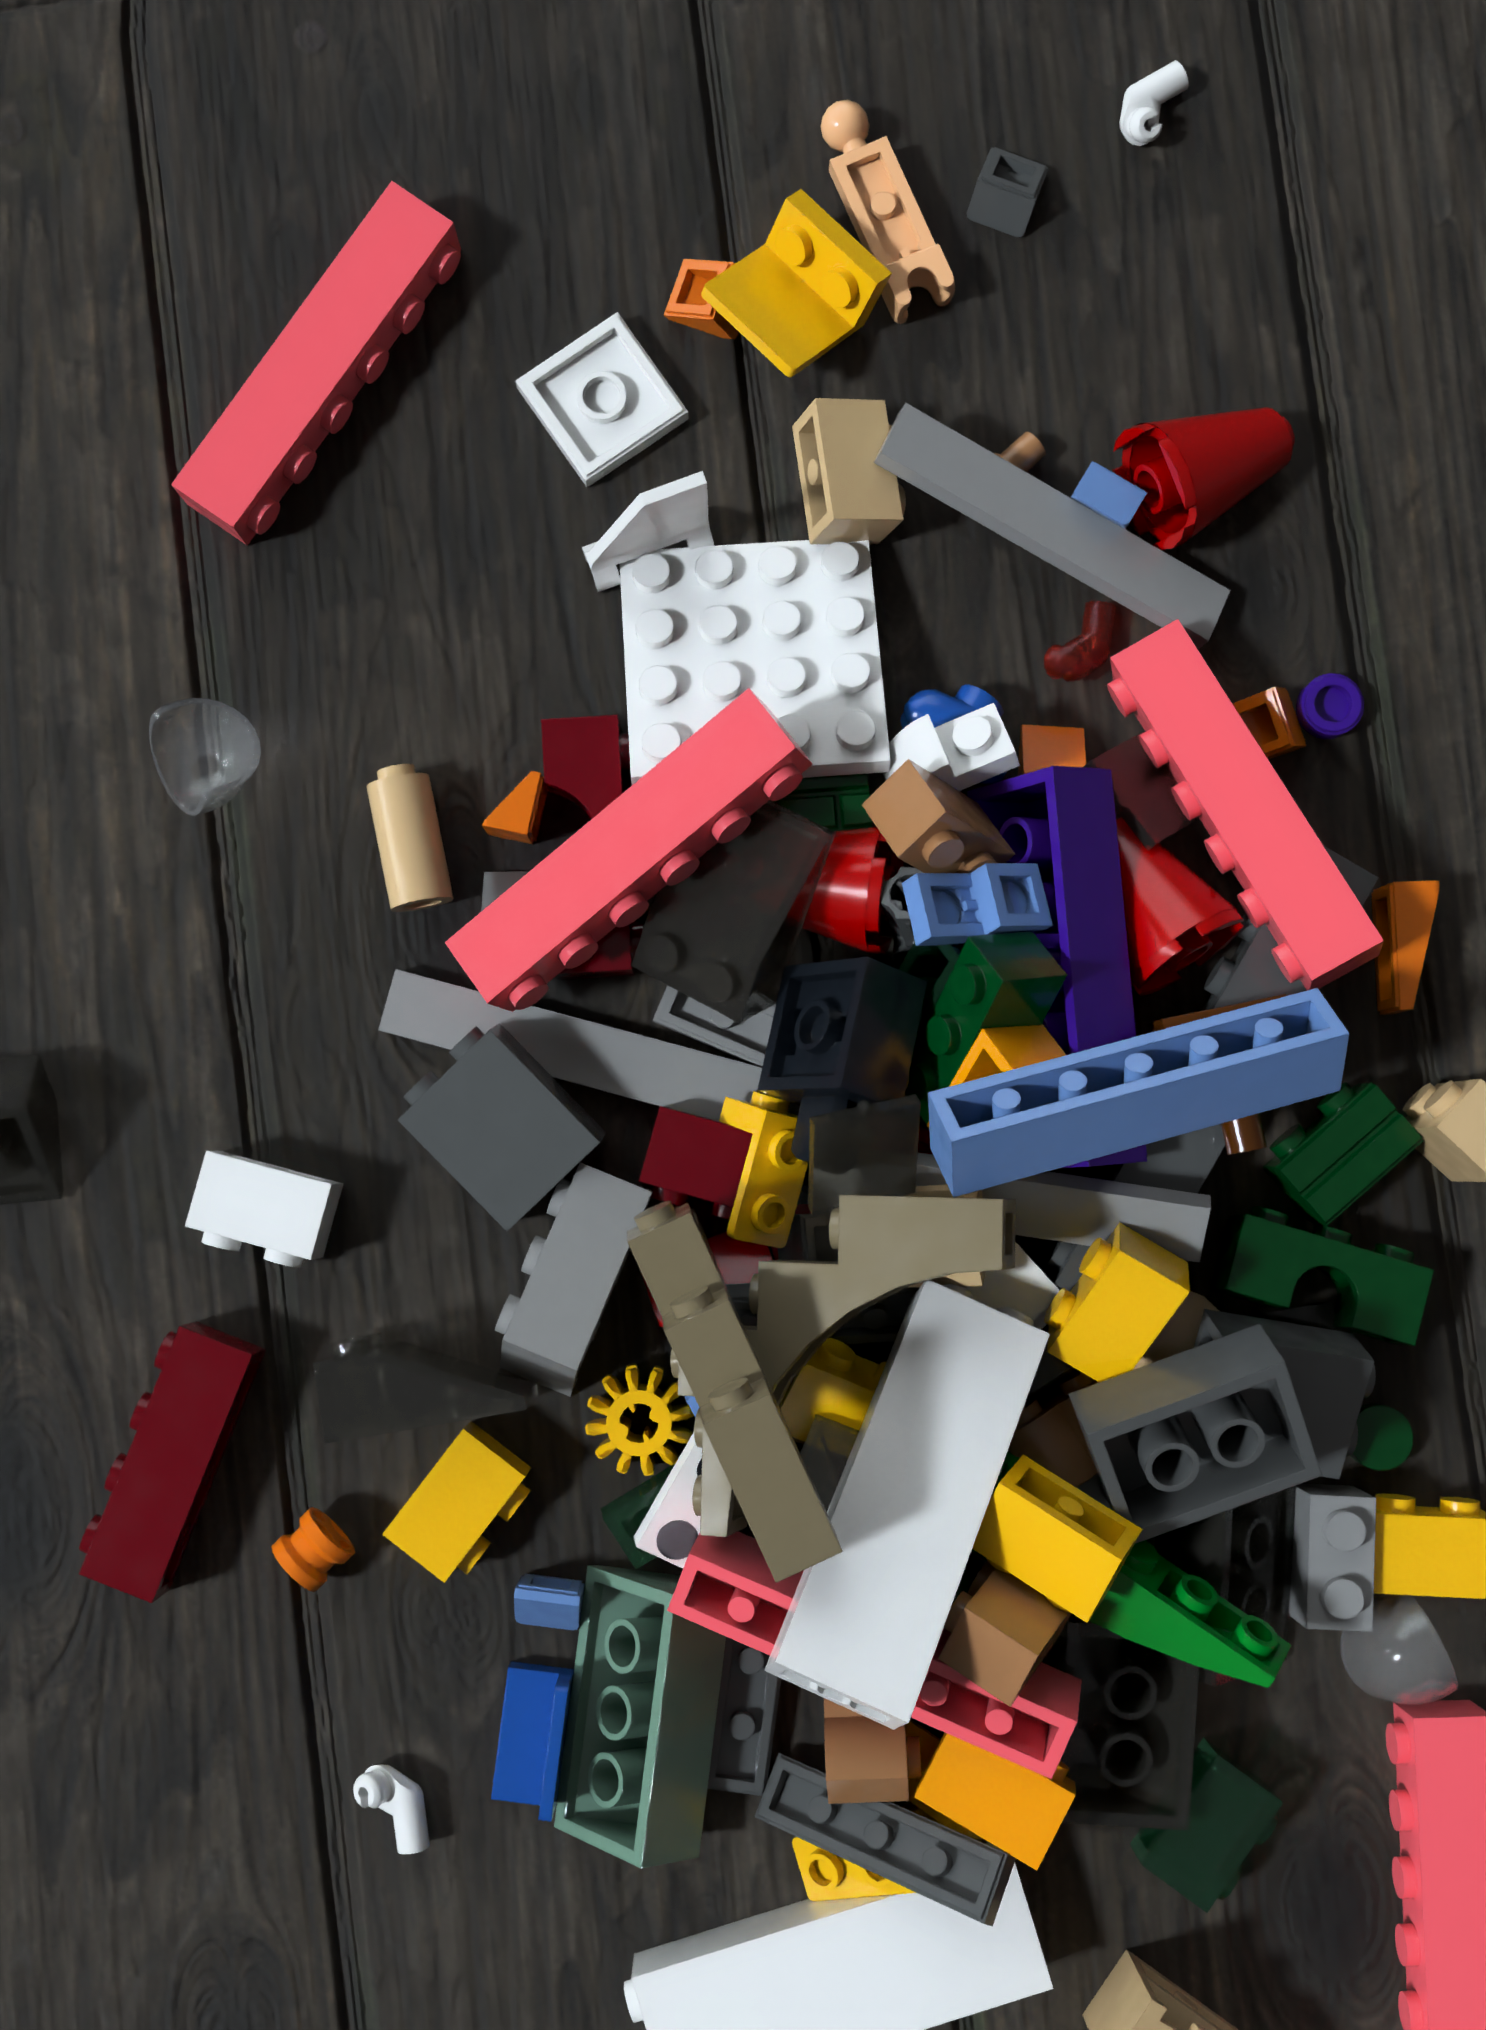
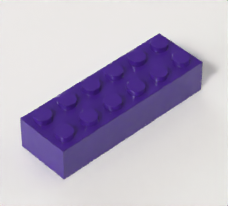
(1070, 829)

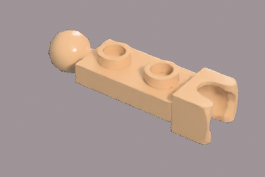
(884, 210)

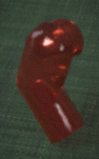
(1087, 651)

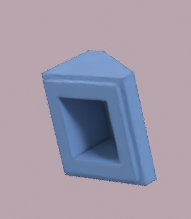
(1108, 494)
(548, 1601)

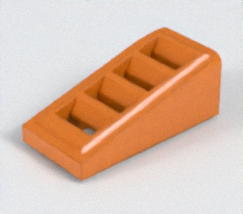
(1404, 920)

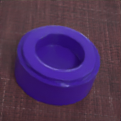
(1329, 706)

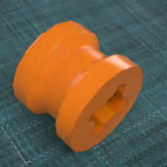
(313, 1549)

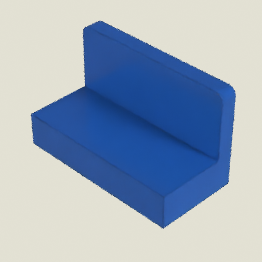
(532, 1736)

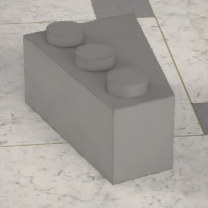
(569, 1278)

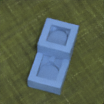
(983, 902)

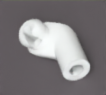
(1143, 102)
(400, 1797)

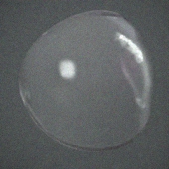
(203, 752)
(1401, 1657)

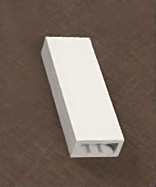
(910, 1504)
(842, 1967)

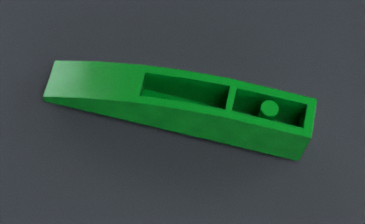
(1184, 1617)

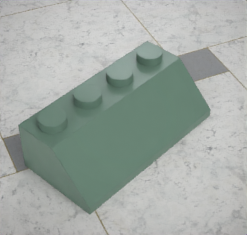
(639, 1721)

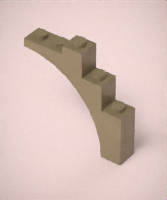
(802, 1303)
(731, 1391)

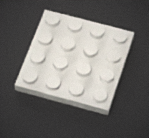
(764, 618)

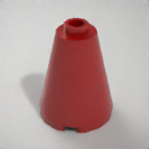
(1200, 467)
(850, 890)
(1168, 914)

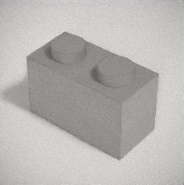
(1333, 1558)

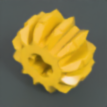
(619, 1426)

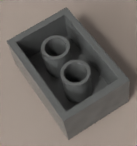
(1197, 1433)

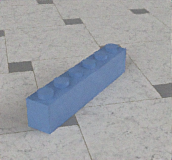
(1136, 1091)

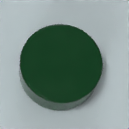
(1382, 1437)

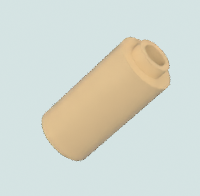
(409, 839)

